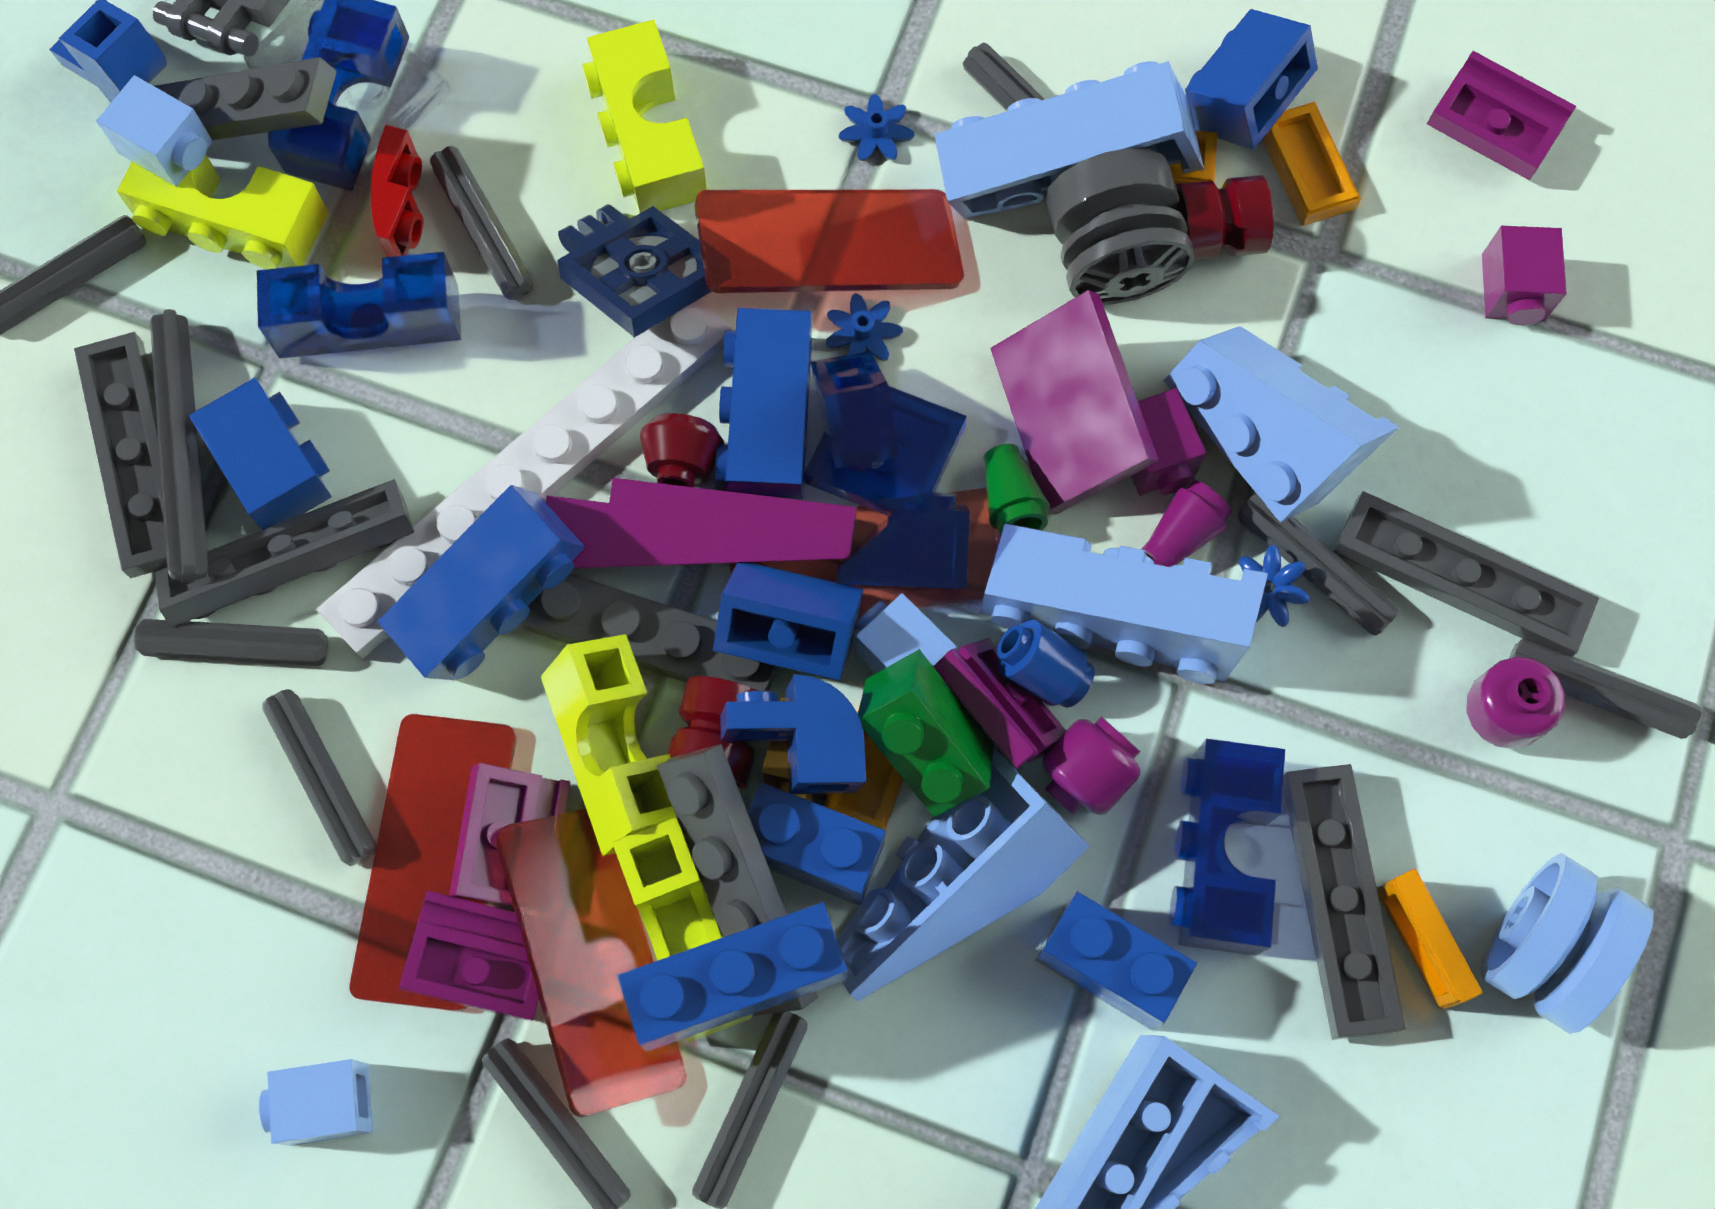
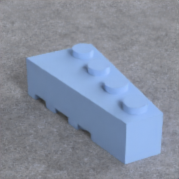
(1021, 152)
(1125, 602)

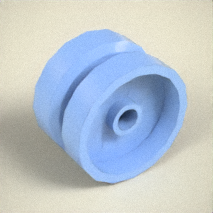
(1567, 944)

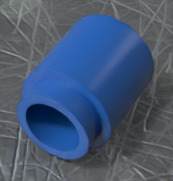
(1044, 664)

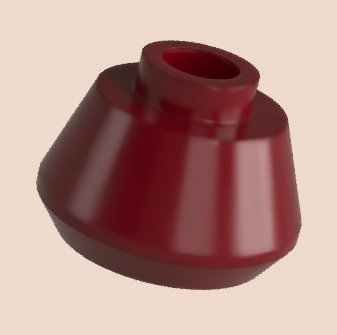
(680, 448)

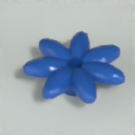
(876, 128)
(864, 337)
(1282, 579)

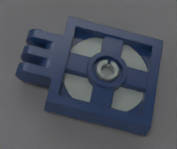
(633, 267)

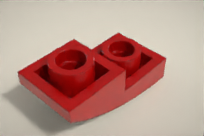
(393, 207)

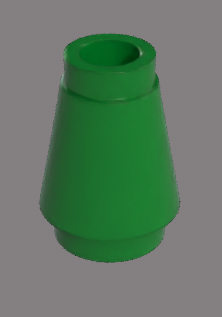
(1013, 491)

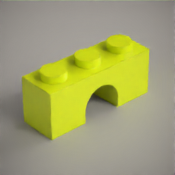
(632, 76)
(266, 222)
(594, 703)
(668, 894)

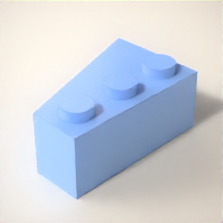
(1274, 421)
(1155, 1133)

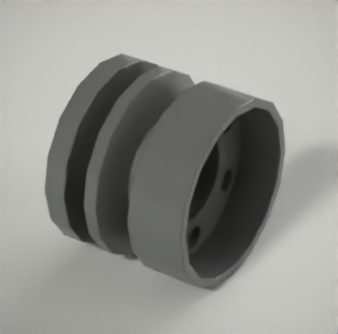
(1120, 225)

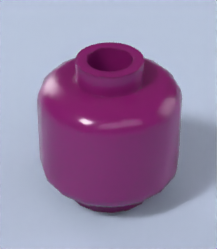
(1515, 702)
(1091, 767)

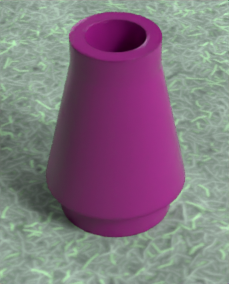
(1188, 524)

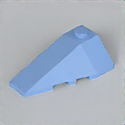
(958, 879)

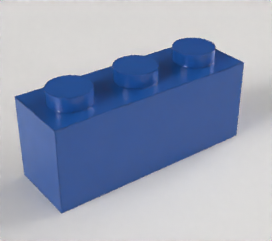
(766, 403)
(482, 585)
(733, 977)

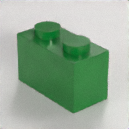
(926, 733)

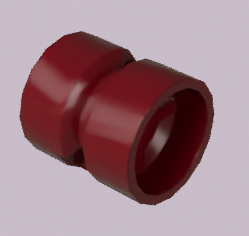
(1228, 217)
(701, 711)

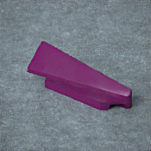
(701, 526)

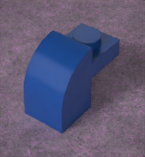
(109, 49)
(820, 732)

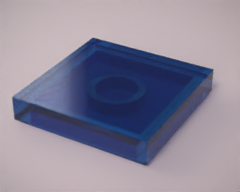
(925, 445)

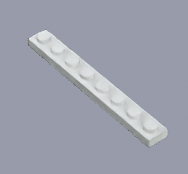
(537, 461)

